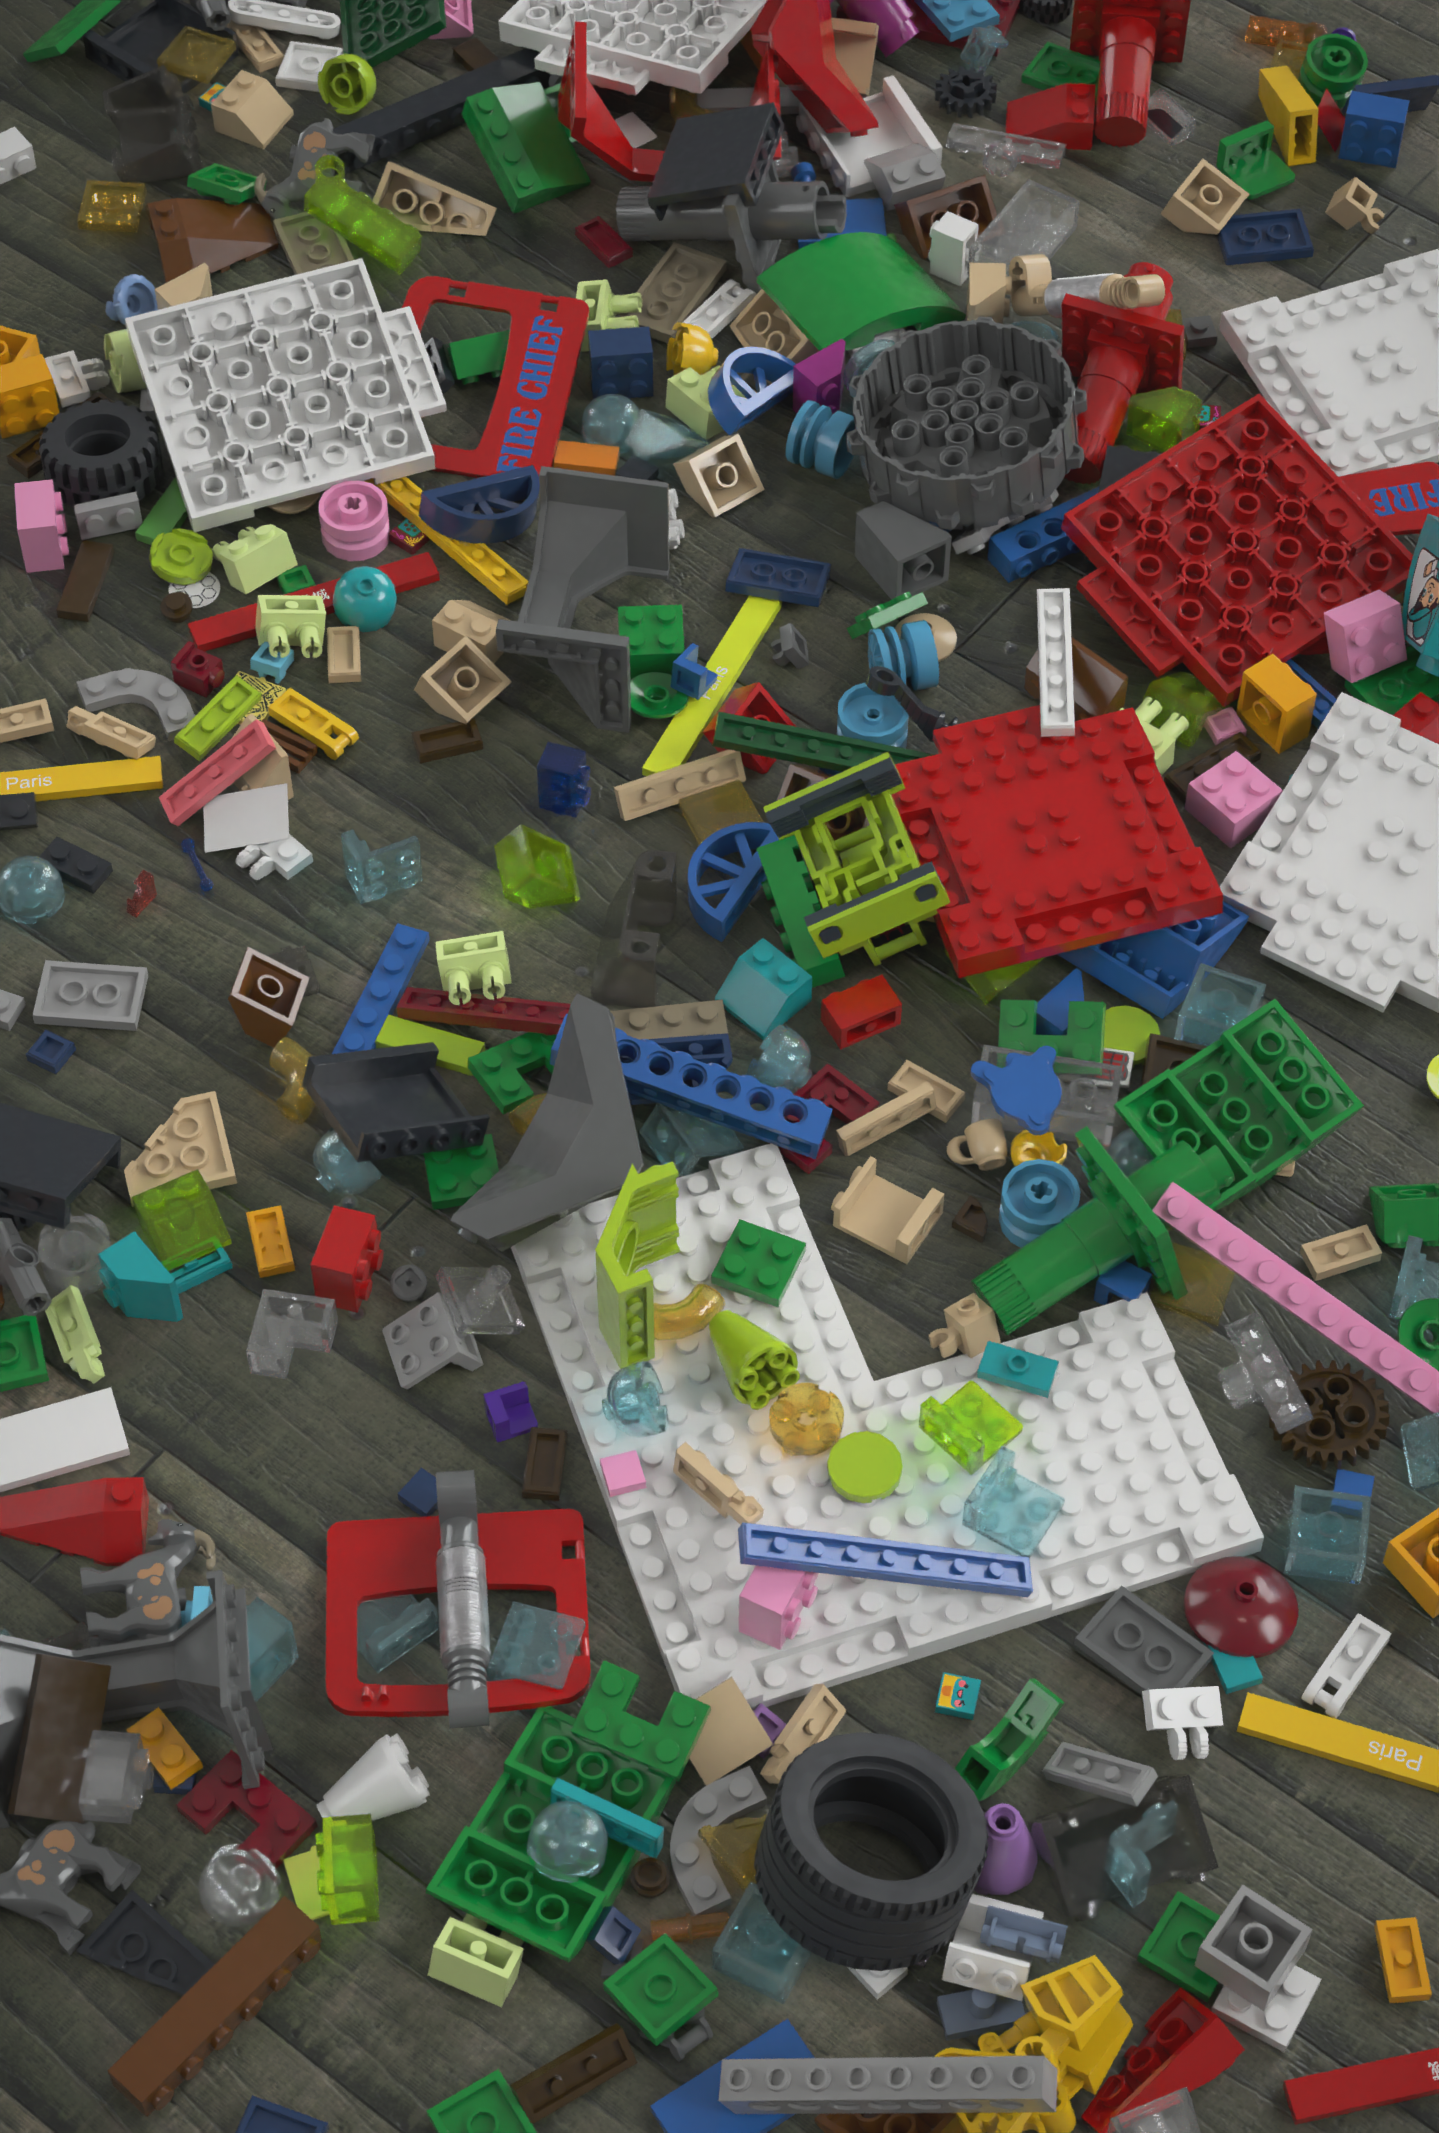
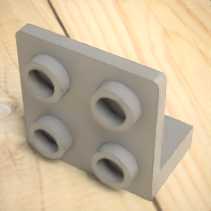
(427, 1341)

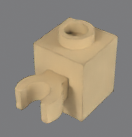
(1354, 204)
(969, 1328)

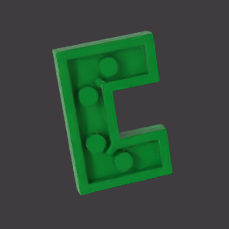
(1083, 1037)
(502, 1066)
(659, 1747)

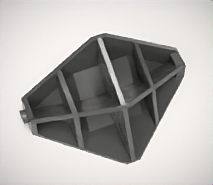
(574, 1145)

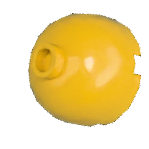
(691, 349)

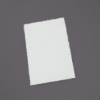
(246, 818)

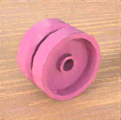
(354, 520)

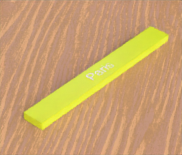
(728, 663)

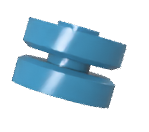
(872, 717)
(1036, 1199)

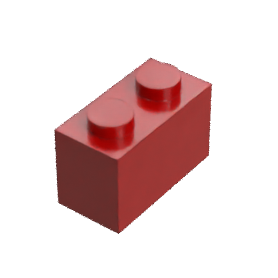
(861, 1011)

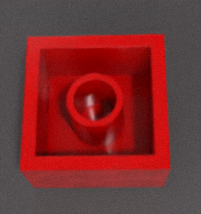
(347, 1258)

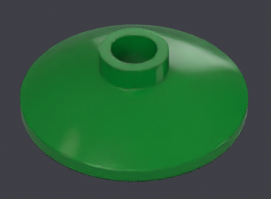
(654, 696)
(1411, 1328)

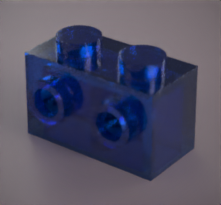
(563, 780)

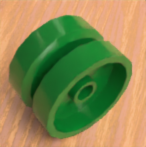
(1332, 64)

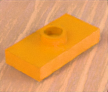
(270, 1241)

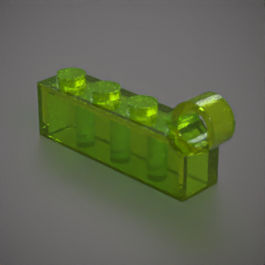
(360, 219)

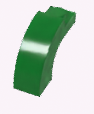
(1012, 1742)

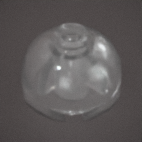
(238, 1886)

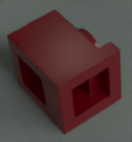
(197, 670)

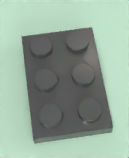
(1142, 1645)

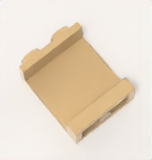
(855, 50)
(885, 1213)

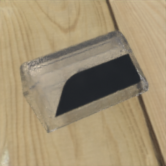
(1169, 118)

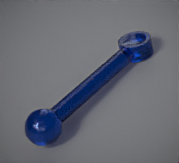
(189, 846)

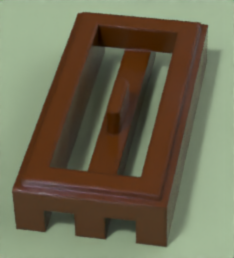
(292, 745)

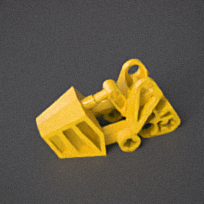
(1077, 2031)

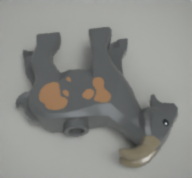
(313, 143)
(149, 1586)
(52, 1868)

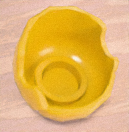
(1033, 1147)

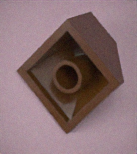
(266, 997)

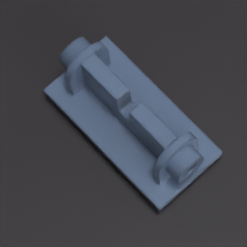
(1023, 1934)

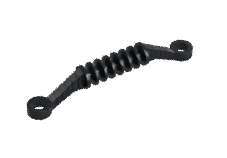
(887, 683)

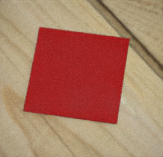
(1330, 120)

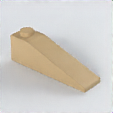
(431, 204)

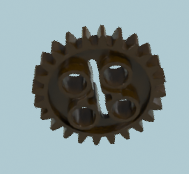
(1358, 1404)

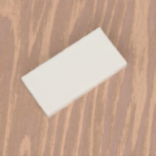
(60, 1439)

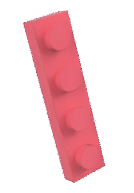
(217, 772)

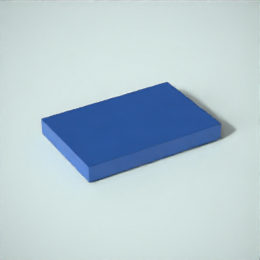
(861, 216)

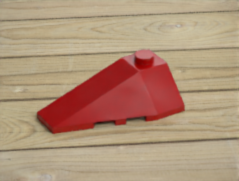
(87, 1518)
(1181, 2050)

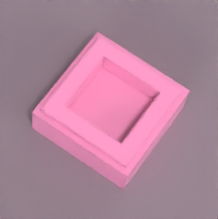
(1224, 725)
(622, 1473)

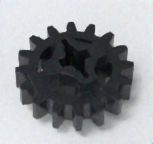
(965, 92)

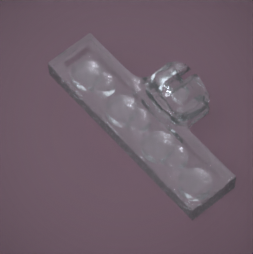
(1005, 150)
(1262, 1375)

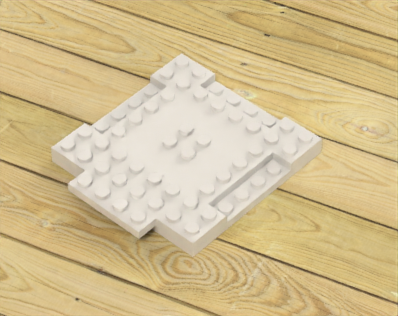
(634, 39)
(1352, 365)
(286, 391)
(1352, 861)

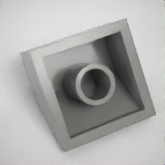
(905, 174)

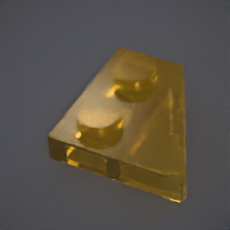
(735, 1847)

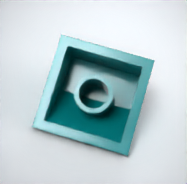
(765, 989)
(138, 1281)

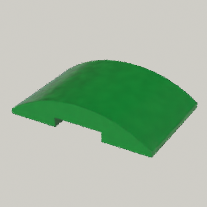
(855, 290)
(1252, 1094)
(489, 1863)

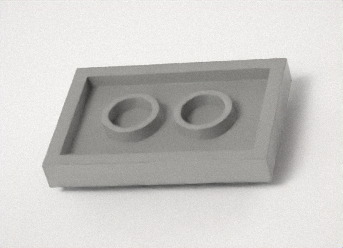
(90, 995)

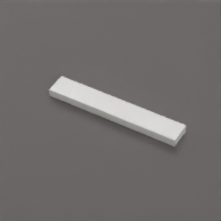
(1055, 662)

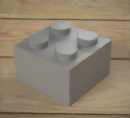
(1253, 1947)

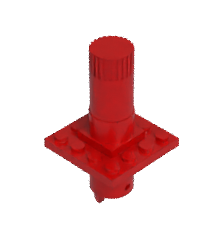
(1128, 41)
(1115, 358)

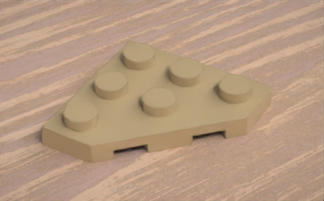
(186, 1142)

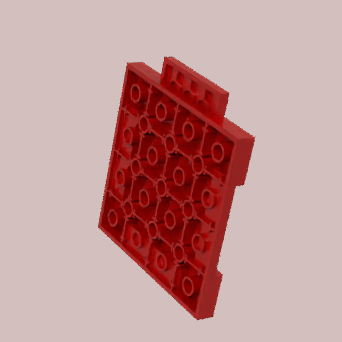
(1231, 549)
(1050, 838)

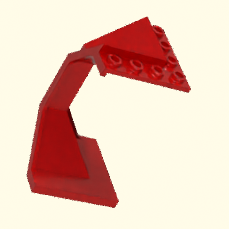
(596, 129)

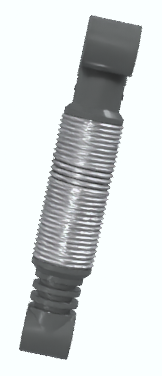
(462, 1600)

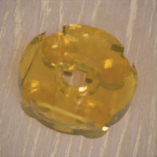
(800, 1438)

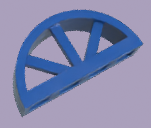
(736, 411)
(746, 880)

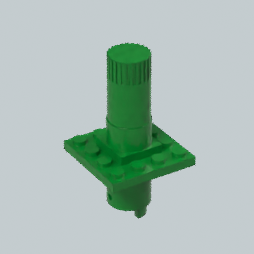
(1103, 1232)

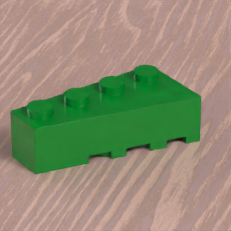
(794, 899)

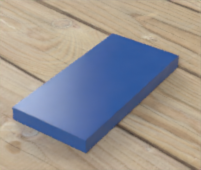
(696, 2103)

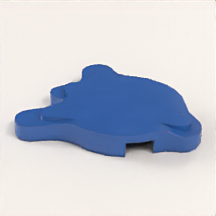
(1024, 1088)

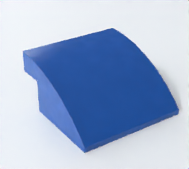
(1161, 963)

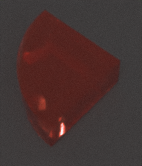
(143, 894)

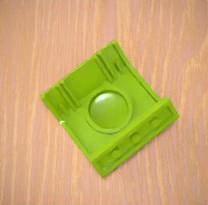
(636, 1234)

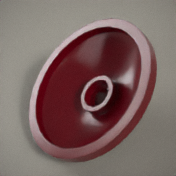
(1236, 1621)

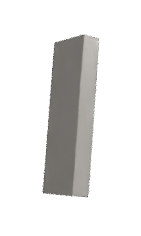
(1100, 1773)

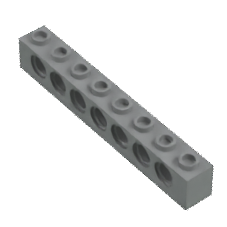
(889, 2085)

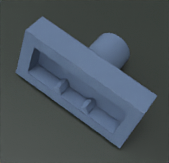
(976, 2013)

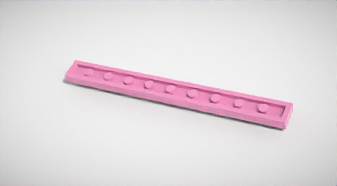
(1300, 1296)

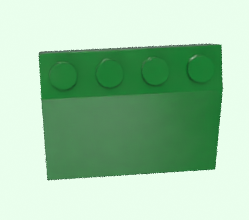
(524, 144)

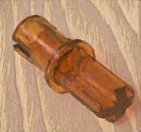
(690, 1927)

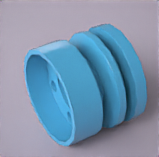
(820, 439)
(909, 656)

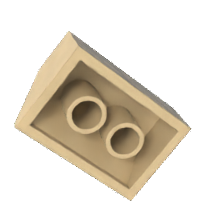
(768, 327)

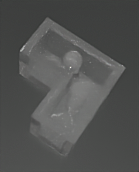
(288, 1323)
(115, 1777)

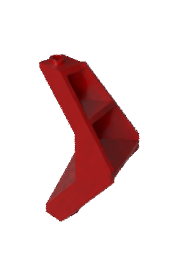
(807, 63)

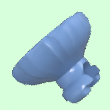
(131, 297)

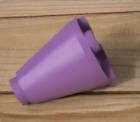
(1010, 1853)

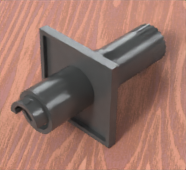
(782, 213)

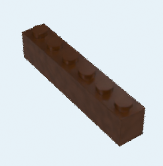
(215, 2007)

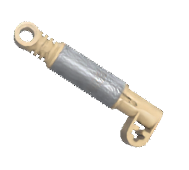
(1046, 295)

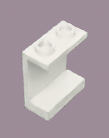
(986, 1967)

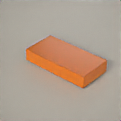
(587, 457)

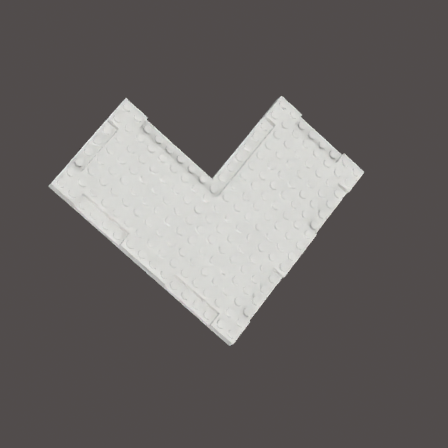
(1110, 1439)

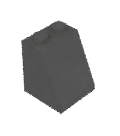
(901, 550)

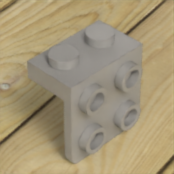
(108, 515)

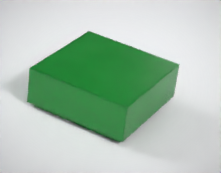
(295, 579)

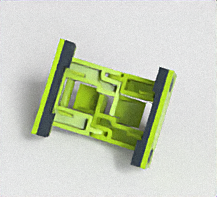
(882, 869)

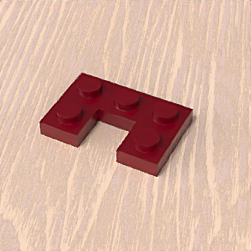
(841, 1095)
(279, 1820)

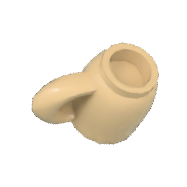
(985, 1143)

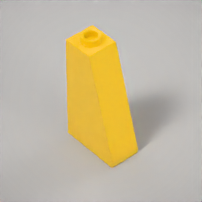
(1290, 113)

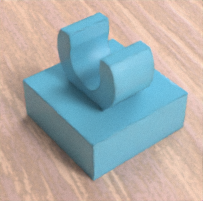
(268, 665)

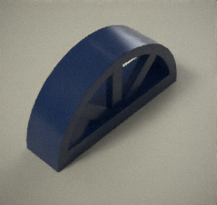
(452, 506)

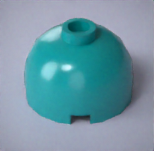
(365, 598)

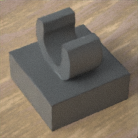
(790, 647)

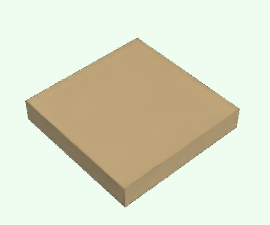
(729, 1734)

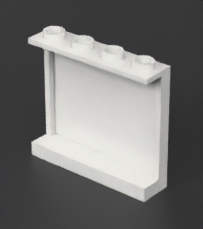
(845, 155)

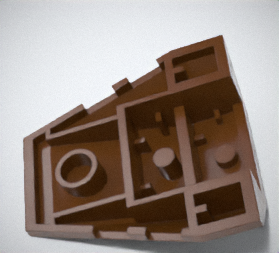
(208, 233)

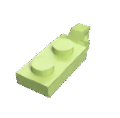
(75, 1334)

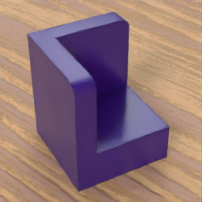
(509, 1411)

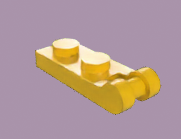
(313, 723)

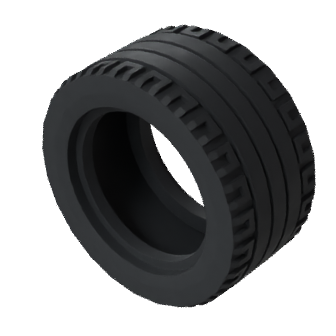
(849, 1914)

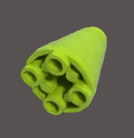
(752, 1359)

